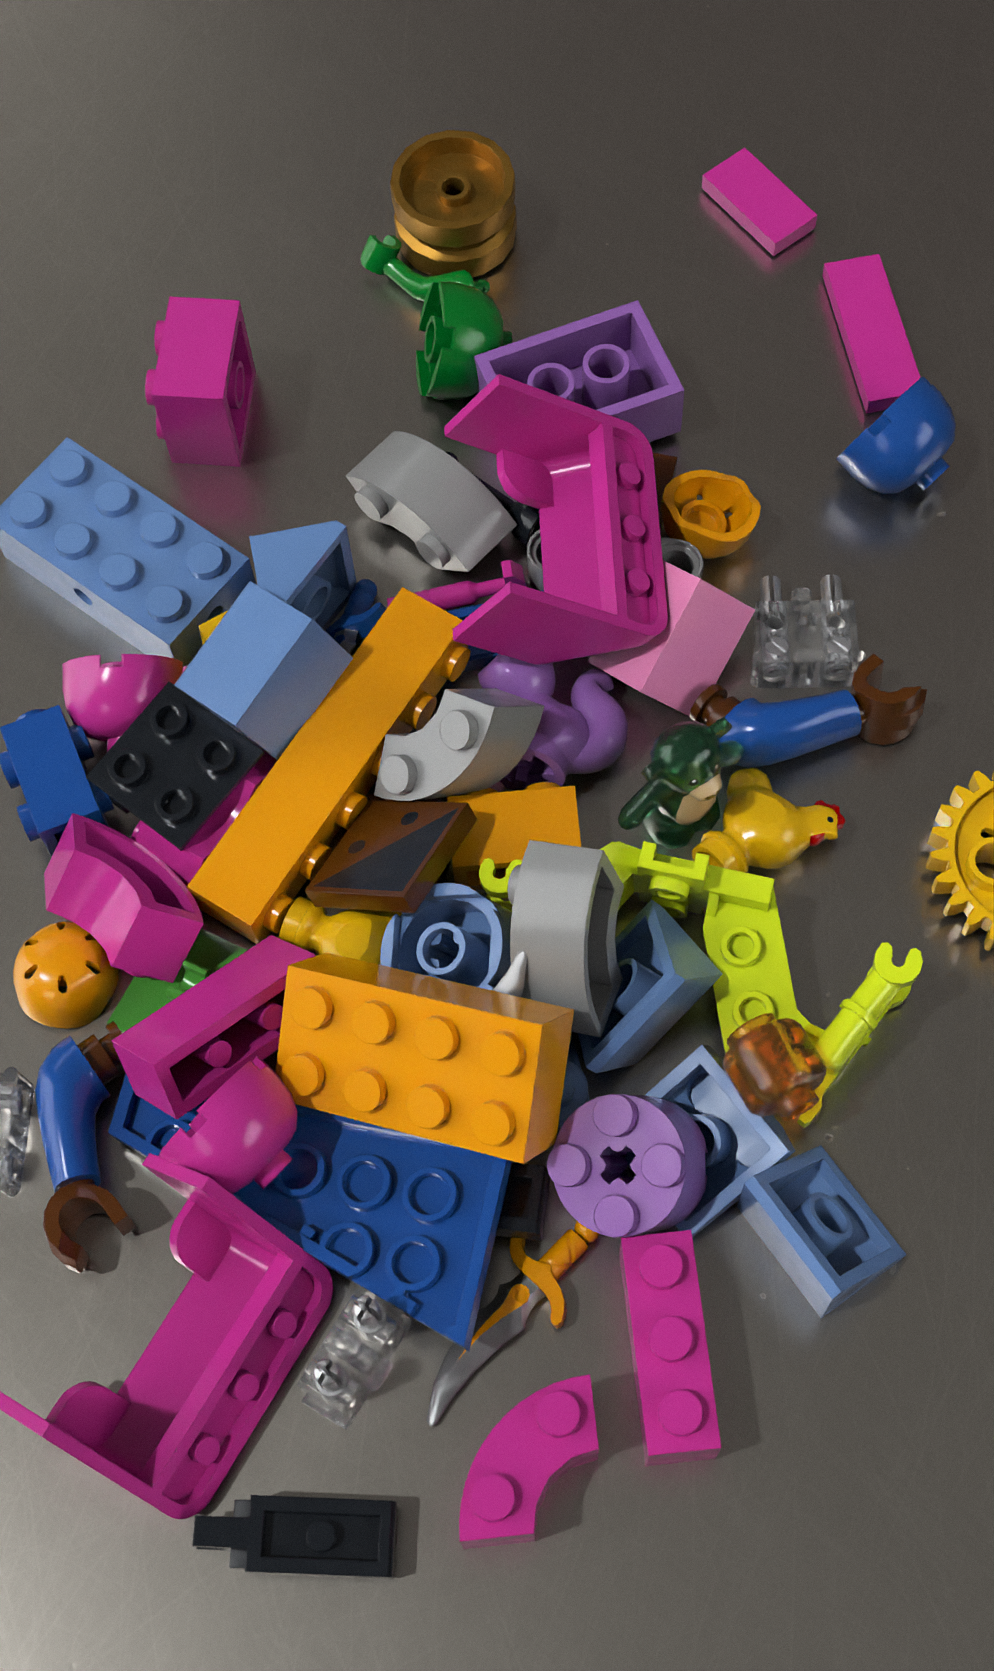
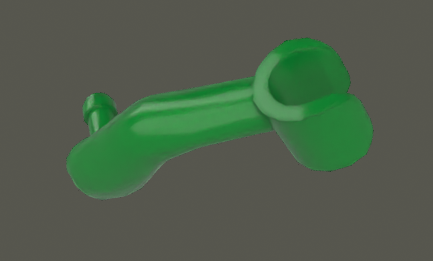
(383, 260)

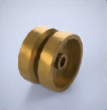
(454, 203)

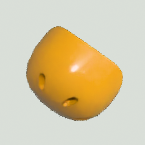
(704, 520)
(63, 958)

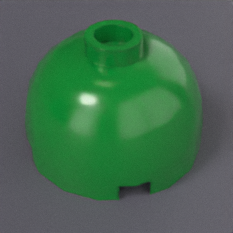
(457, 327)

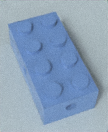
(120, 553)

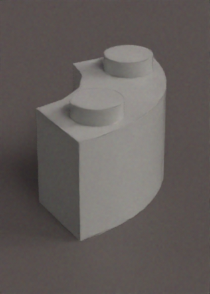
(430, 501)
(462, 747)
(567, 927)

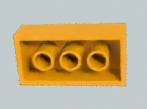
(424, 1055)

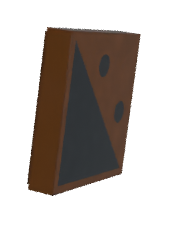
(391, 855)

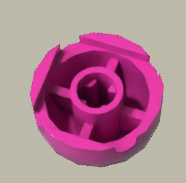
(113, 694)
(239, 1130)

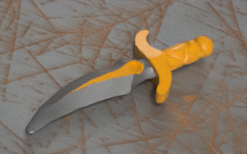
(509, 1311)

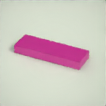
(871, 330)

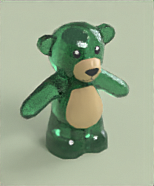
(682, 783)

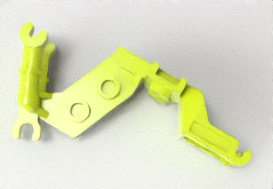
(749, 949)

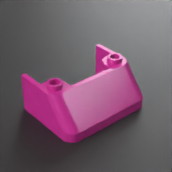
(596, 526)
(208, 1364)

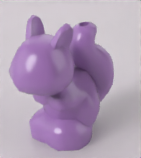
(567, 737)

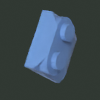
(734, 1138)

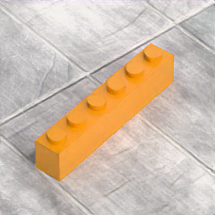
(329, 768)

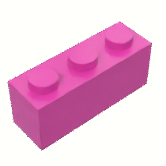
(210, 1030)
(669, 1348)

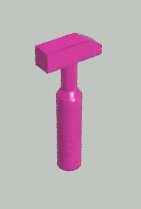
(468, 592)

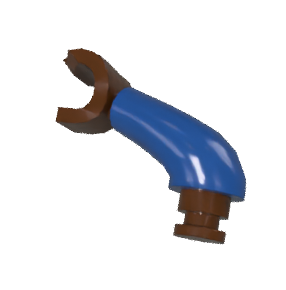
(802, 725)
(67, 1103)

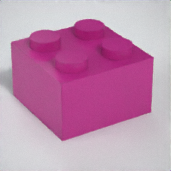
(202, 381)

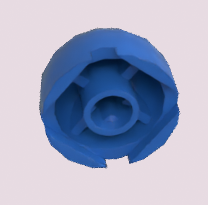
(903, 443)

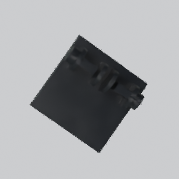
(174, 766)

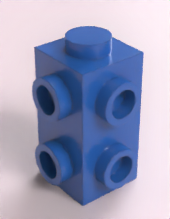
(49, 766)

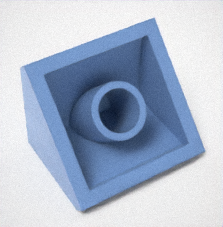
(307, 568)
(264, 669)
(660, 983)
(818, 1228)

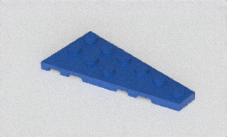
(372, 1205)

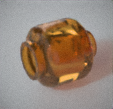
(774, 1067)

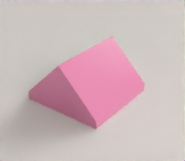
(692, 648)

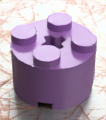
(591, 1164)

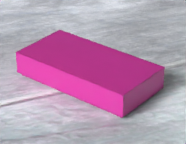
(759, 201)

